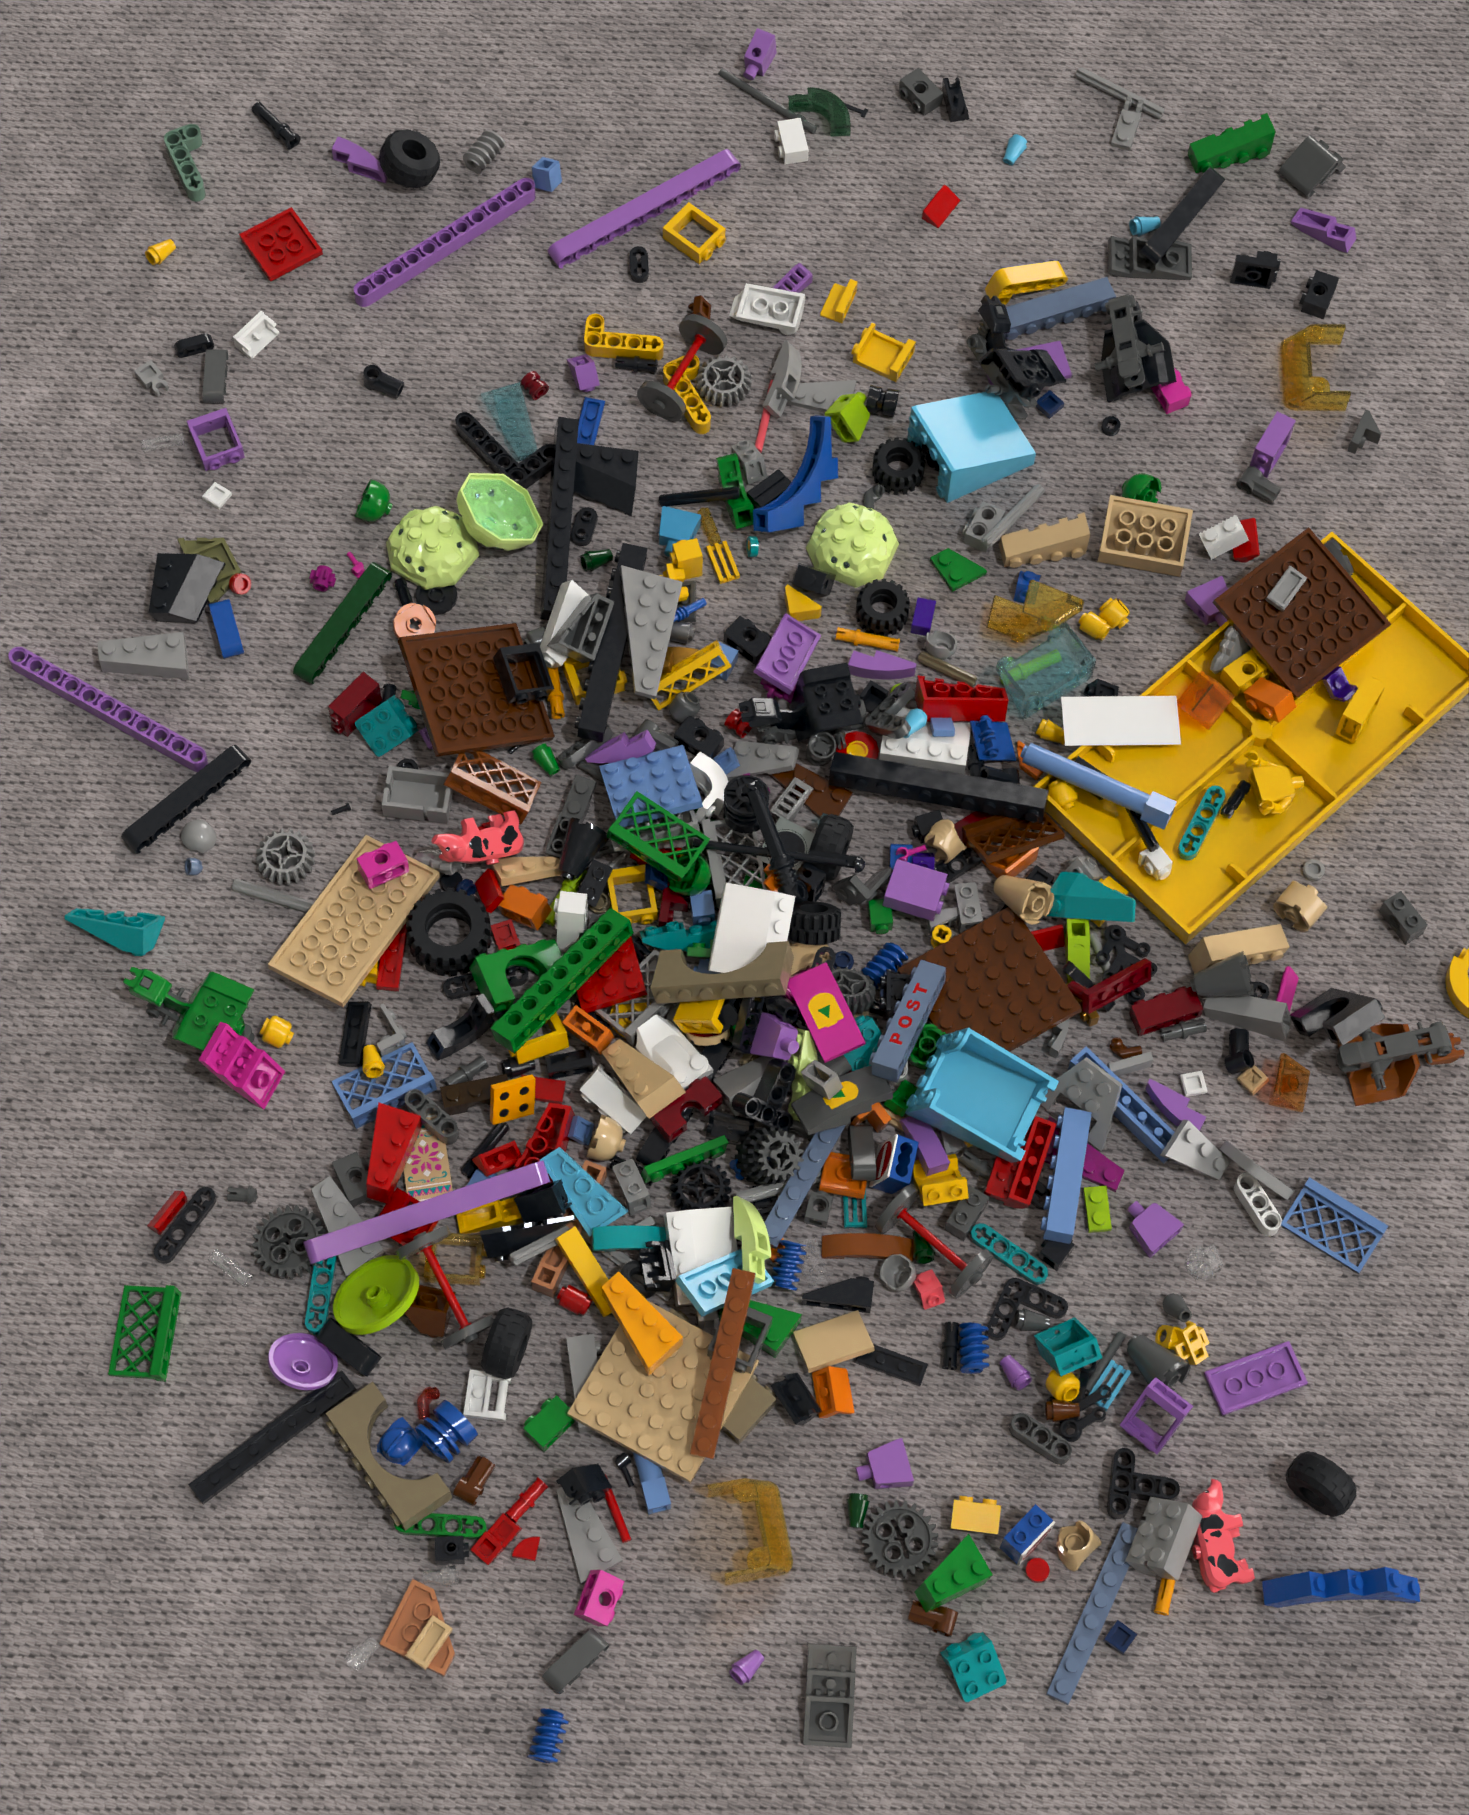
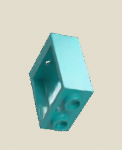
(1069, 1348)

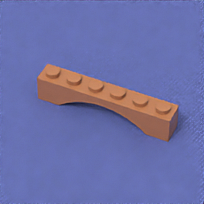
(554, 1263)

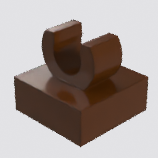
(700, 307)

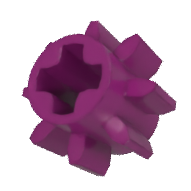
(322, 578)

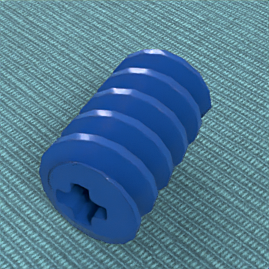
(885, 959)
(788, 1264)
(973, 1348)
(548, 1736)

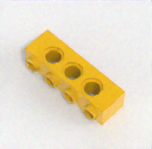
(1234, 676)

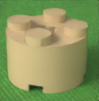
(1300, 905)

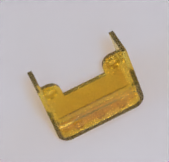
(1299, 386)
(1042, 612)
(775, 1555)

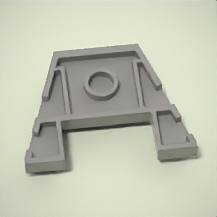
(1093, 1092)

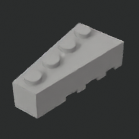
(146, 655)

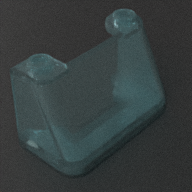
(1046, 671)

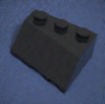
(606, 475)
(182, 586)

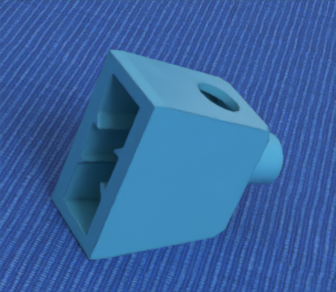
(677, 526)

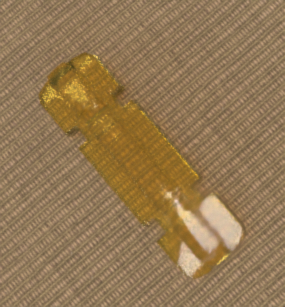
(709, 526)

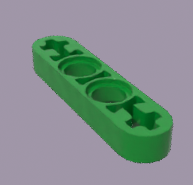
(440, 1523)

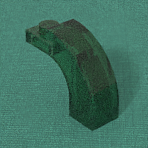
(826, 104)

